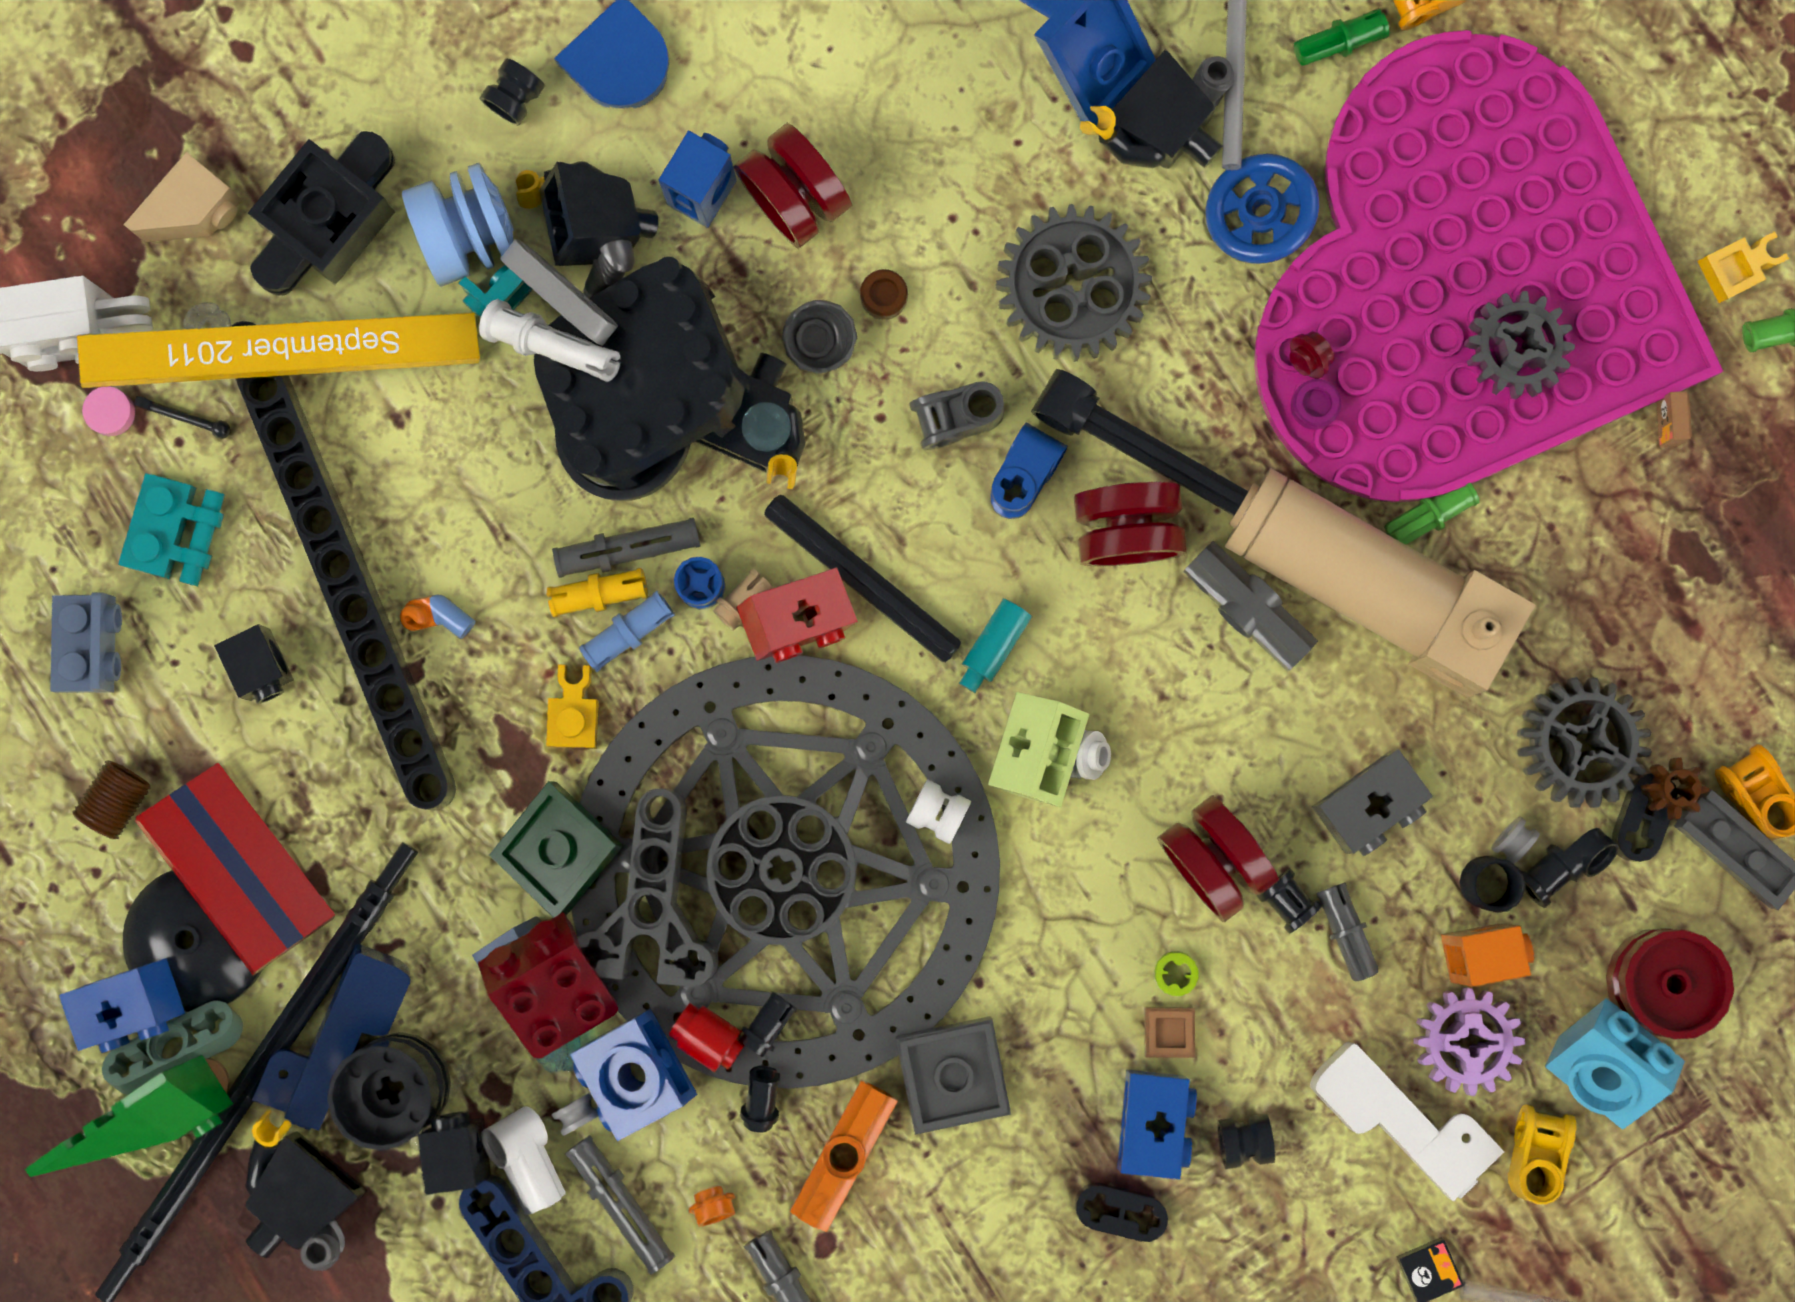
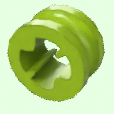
(1173, 988)

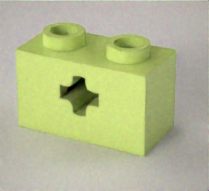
(1038, 749)

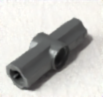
(1250, 606)

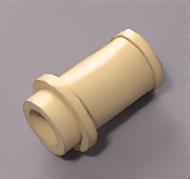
(727, 610)

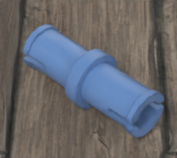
(626, 631)

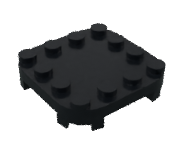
(671, 380)

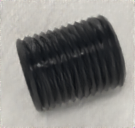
(1515, 886)

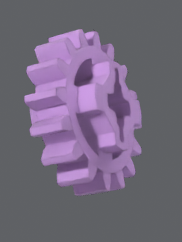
(1469, 1021)

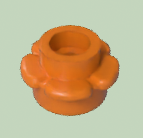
(712, 1206)

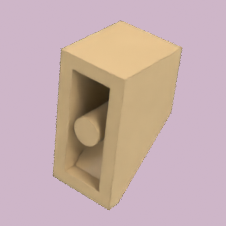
(185, 205)

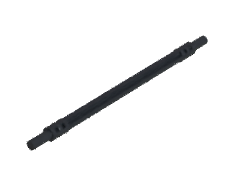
(282, 1035)

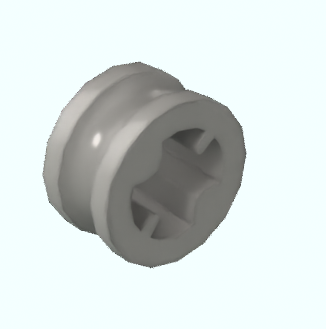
(1515, 840)
(576, 1114)

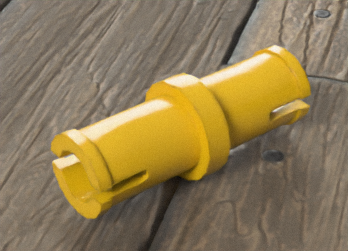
(597, 592)

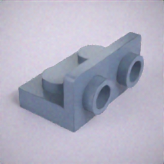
(84, 643)

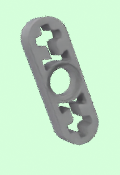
(559, 292)

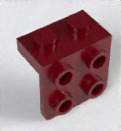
(546, 987)

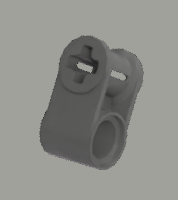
(954, 414)

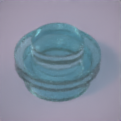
(766, 427)

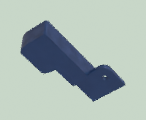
(362, 1003)

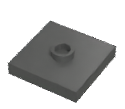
(953, 1075)

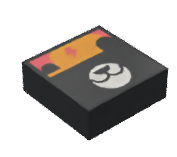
(1430, 1270)

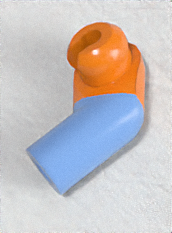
(436, 611)

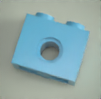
(1614, 1064)

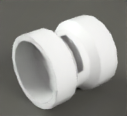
(928, 805)

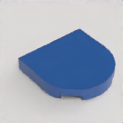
(618, 58)

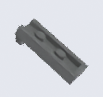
(1740, 849)

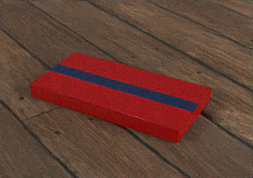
(235, 868)

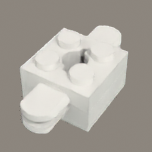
(45, 317)

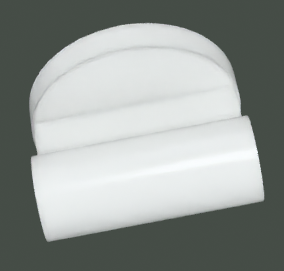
(1092, 756)

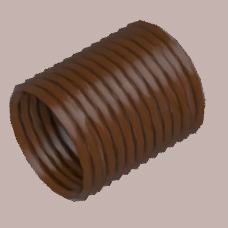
(111, 800)

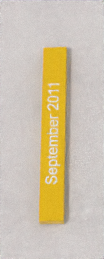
(277, 349)

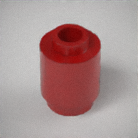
(707, 1037)

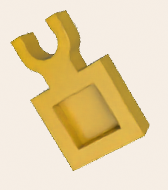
(1738, 266)
(572, 719)

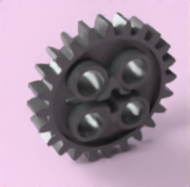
(1059, 242)

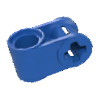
(1028, 465)

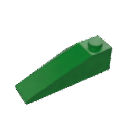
(156, 1113)

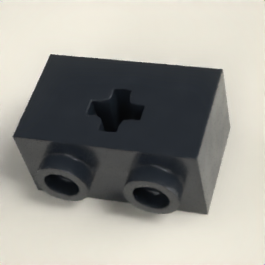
(453, 1153)

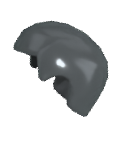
(819, 336)

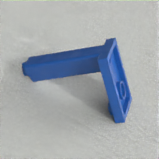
(1093, 50)

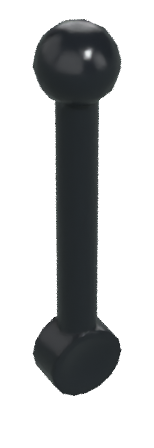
(219, 429)

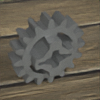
(1537, 351)

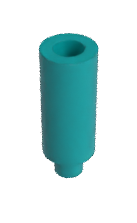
(994, 644)

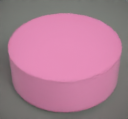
(108, 411)

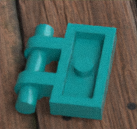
(159, 526)

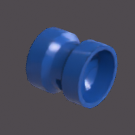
(695, 576)

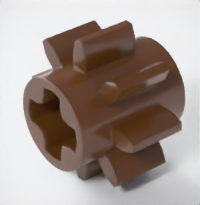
(1661, 786)

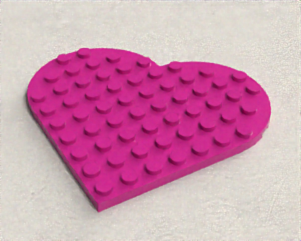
(1448, 184)

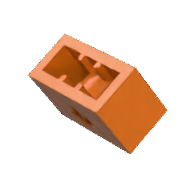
(1487, 954)

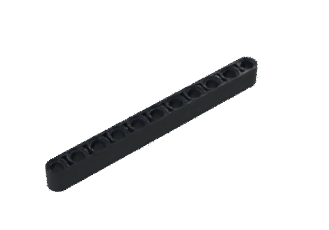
(341, 591)

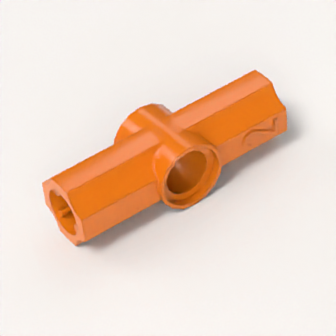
(829, 1184)

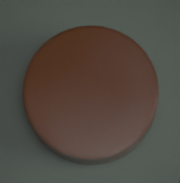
(884, 294)

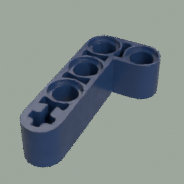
(536, 1251)

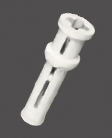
(532, 335)

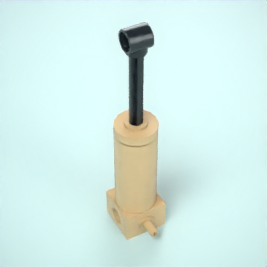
(1448, 622)

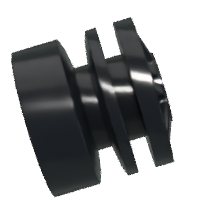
(366, 1106)

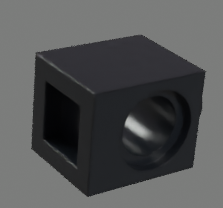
(254, 664)

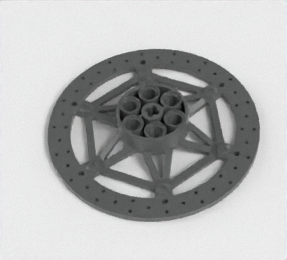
(866, 756)

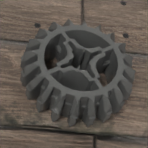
(1621, 757)

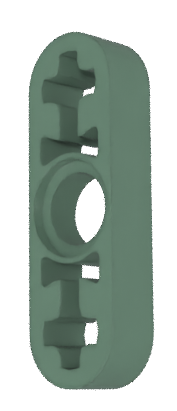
(150, 1049)

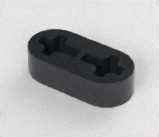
(1630, 818)
(1123, 1200)

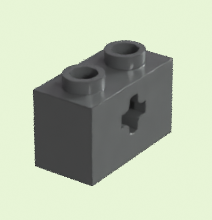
(1345, 807)

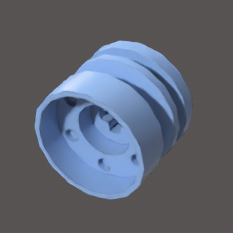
(458, 224)

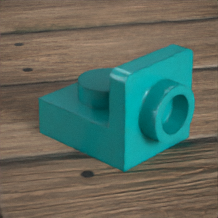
(503, 286)

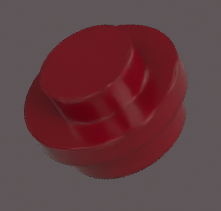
(1311, 354)

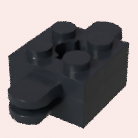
(310, 198)

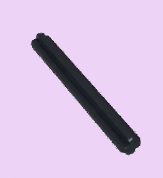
(862, 578)

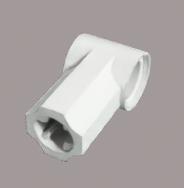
(519, 1149)

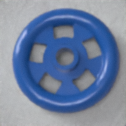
(1286, 237)

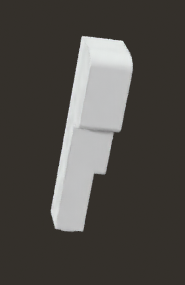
(1367, 1097)

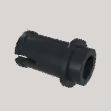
(767, 1024)
(760, 1110)

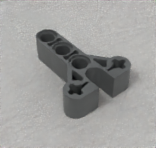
(673, 929)

